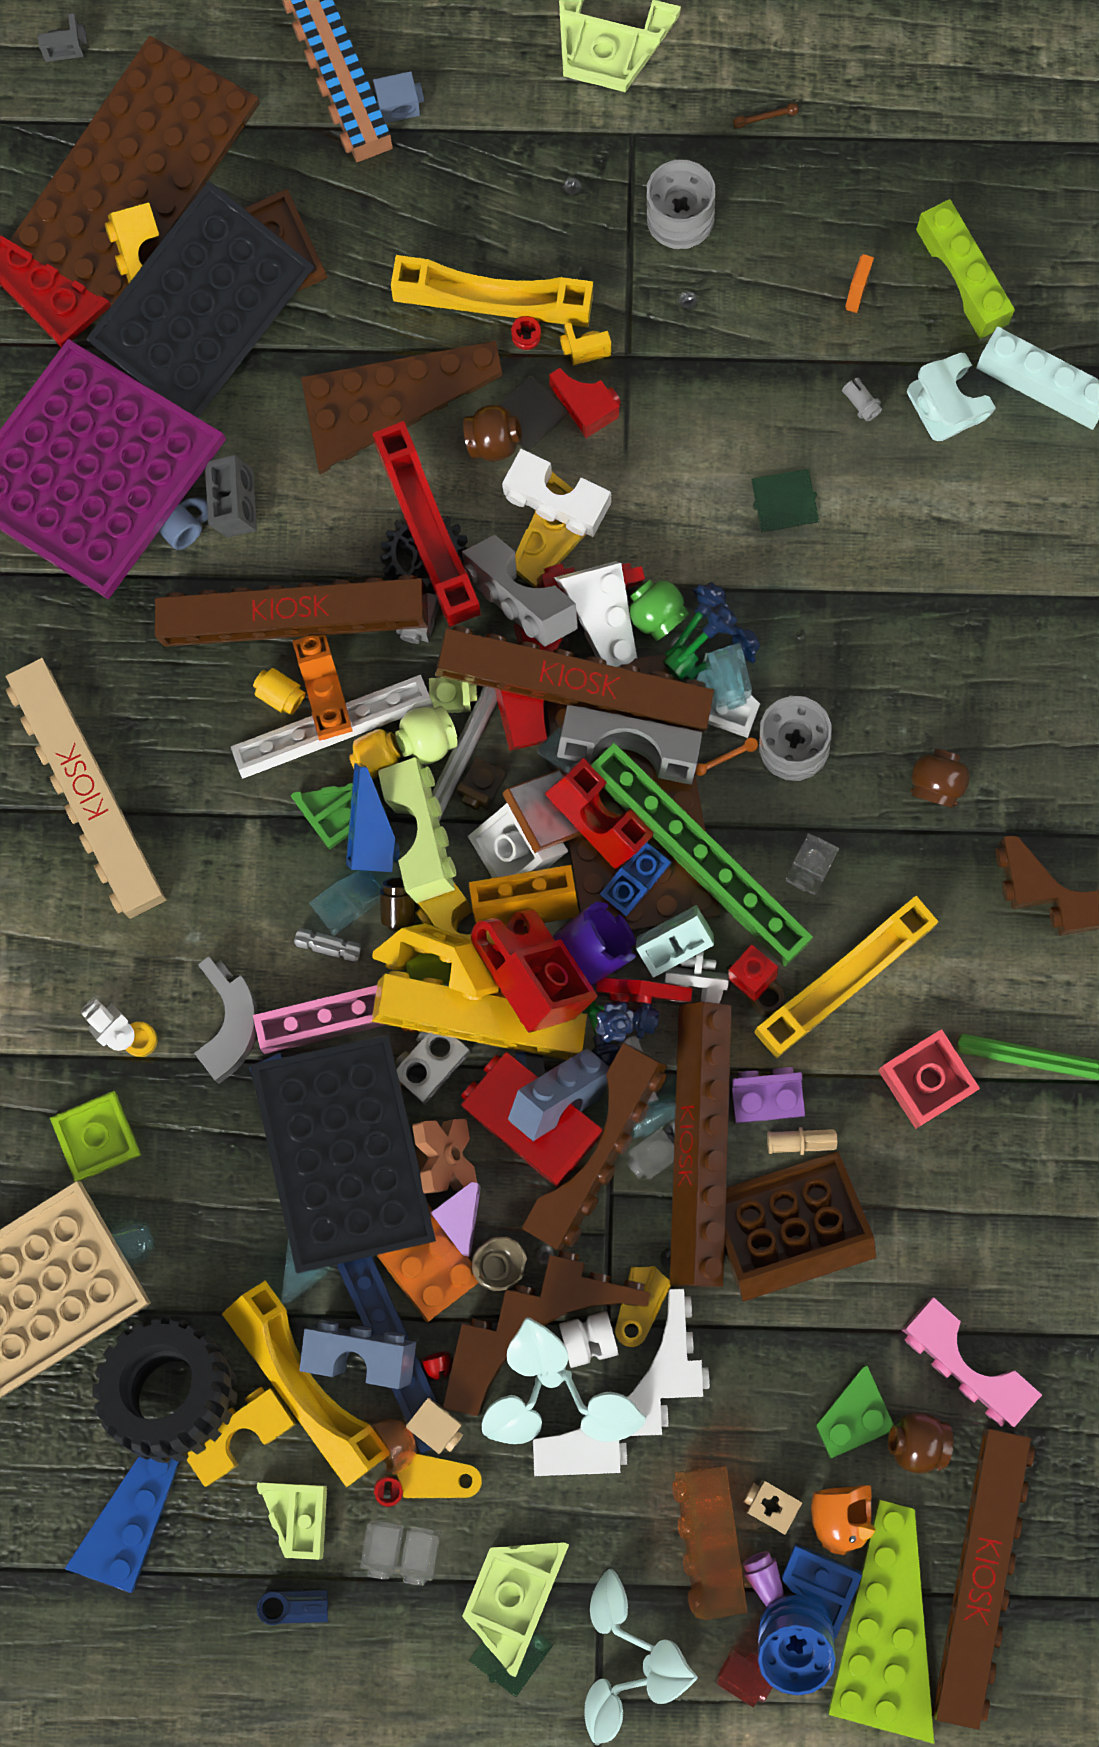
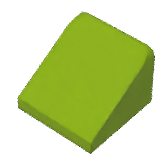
(428, 966)

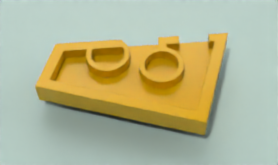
(545, 541)

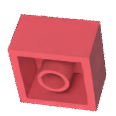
(928, 1079)

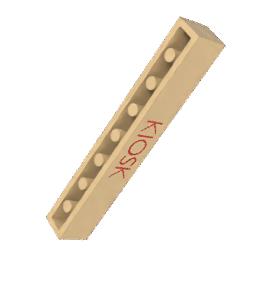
(85, 789)

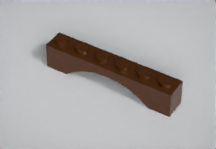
(630, 1085)

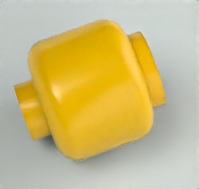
(375, 751)

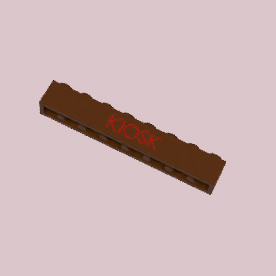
(291, 611)
(572, 680)
(700, 1145)
(982, 1578)

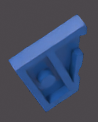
(822, 1580)

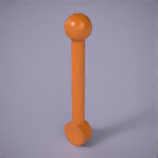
(750, 745)

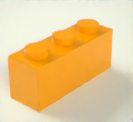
(545, 891)

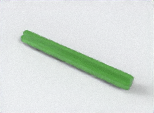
(1028, 1056)

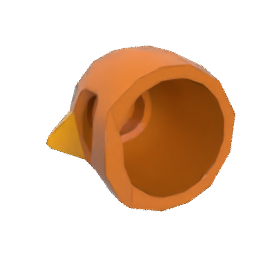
(842, 1517)

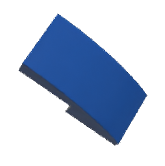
(636, 878)

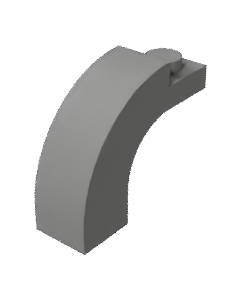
(238, 1033)

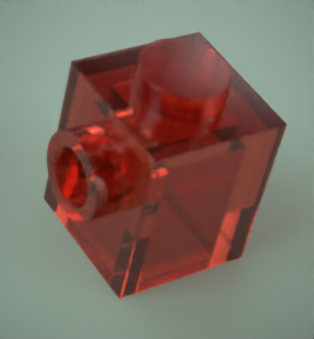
(743, 1678)

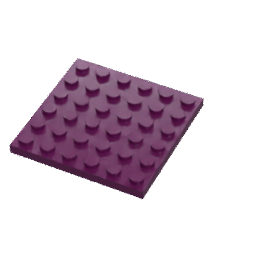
(96, 467)

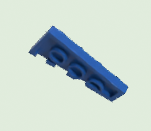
(124, 1530)

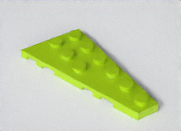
(884, 1652)

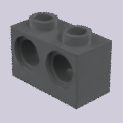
(230, 496)

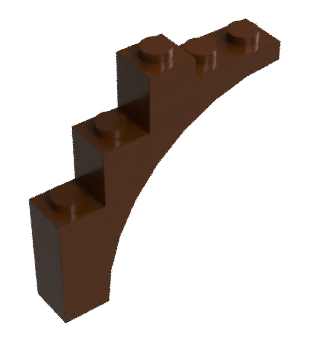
(564, 1291)

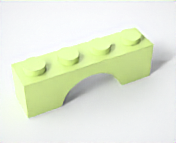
(425, 867)

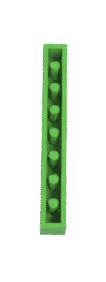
(702, 856)

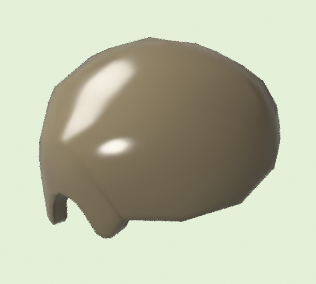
(499, 1262)

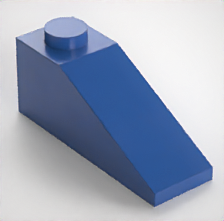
(370, 836)

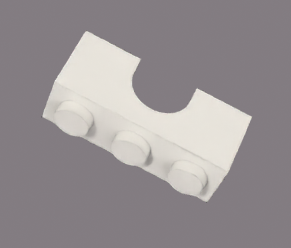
(579, 510)

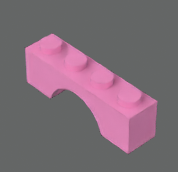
(936, 1332)

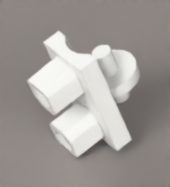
(711, 982)
(108, 1025)

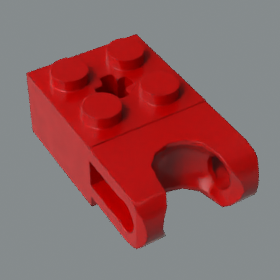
(533, 970)

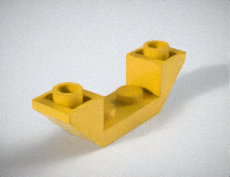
(467, 969)

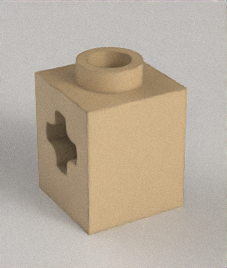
(435, 1426)
(778, 1520)

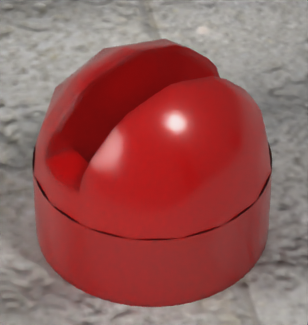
(437, 1363)
(395, 1491)

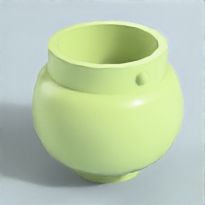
(426, 734)

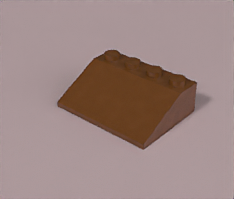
(794, 1226)

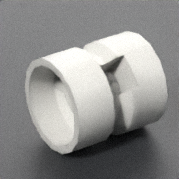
(588, 1339)

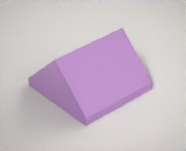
(458, 1217)

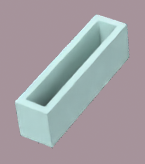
(1041, 377)

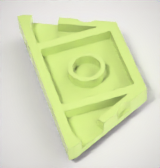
(512, 1597)

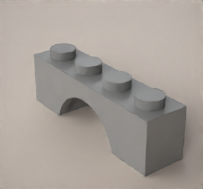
(541, 612)
(668, 748)

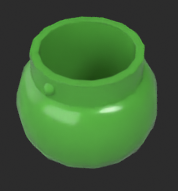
(657, 608)

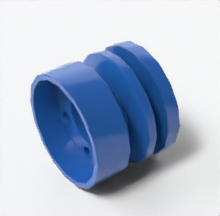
(796, 1645)

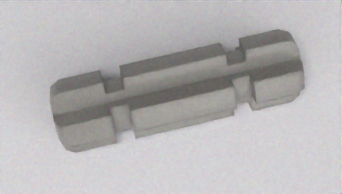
(327, 944)

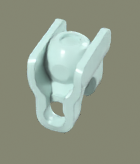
(941, 403)

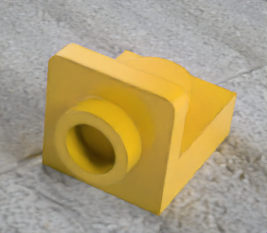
(589, 347)

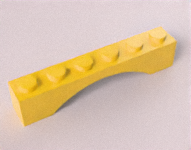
(435, 285)
(846, 977)
(343, 1439)

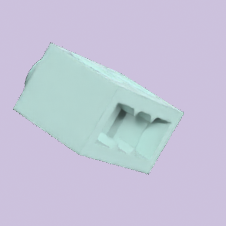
(674, 941)

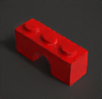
(612, 834)

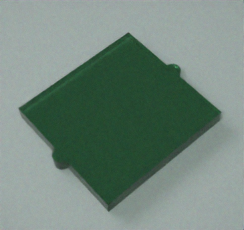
(784, 500)
(492, 1667)

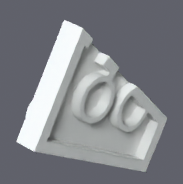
(602, 611)

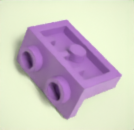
(768, 1096)

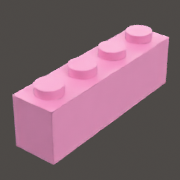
(316, 1020)

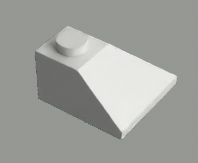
(507, 850)

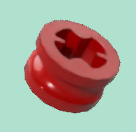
(520, 342)

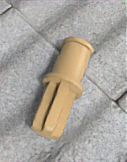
(801, 1141)

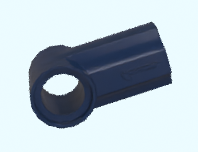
(298, 1605)

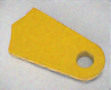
(642, 1316)
(438, 1479)

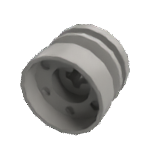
(680, 204)
(798, 719)

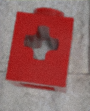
(753, 972)

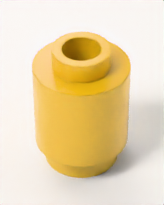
(278, 691)

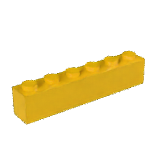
(491, 1021)

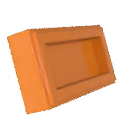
(859, 283)

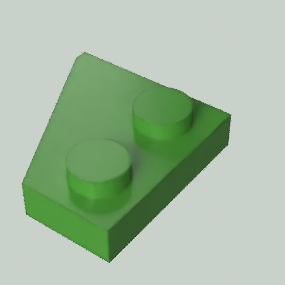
(327, 812)
(855, 1416)

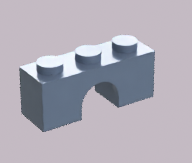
(542, 1101)
(387, 1357)

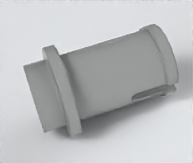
(862, 400)

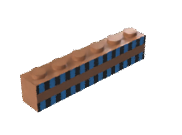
(340, 77)

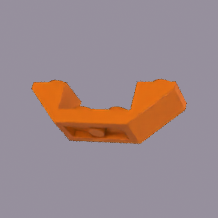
(322, 686)

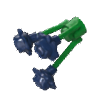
(721, 619)

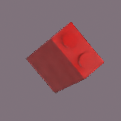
(553, 1153)

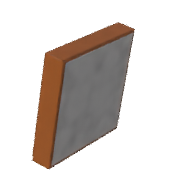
(537, 815)

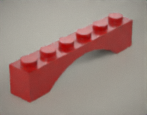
(426, 524)

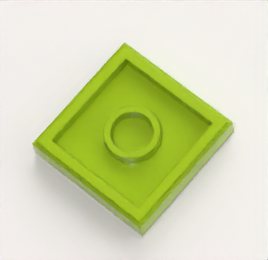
(95, 1136)

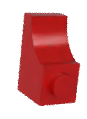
(588, 404)

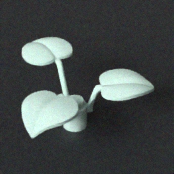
(541, 1353)
(664, 1668)

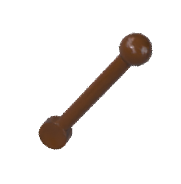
(791, 109)

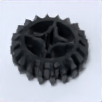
(404, 540)

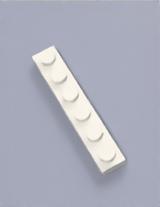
(302, 738)

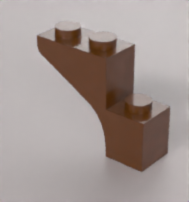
(1032, 885)

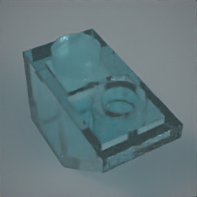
(346, 900)

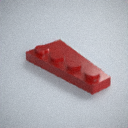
(53, 301)

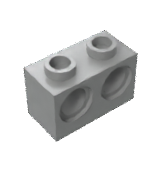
(437, 1068)

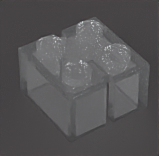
(383, 1549)

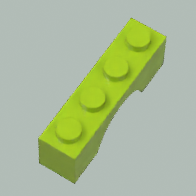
(981, 292)

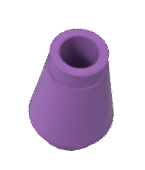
(764, 1577)

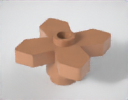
(441, 1155)

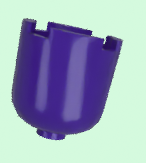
(598, 941)

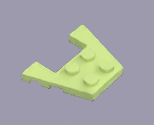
(610, 51)

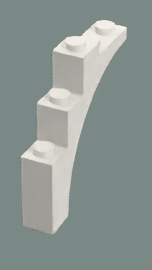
(667, 1378)

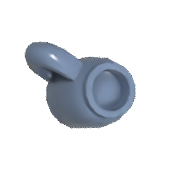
(182, 527)

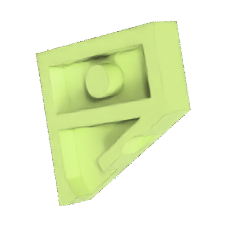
(297, 1516)

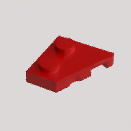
(642, 991)

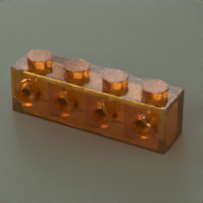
(710, 1542)

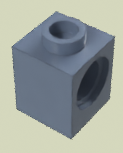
(398, 96)

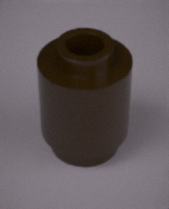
(396, 905)

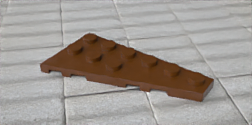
(360, 400)

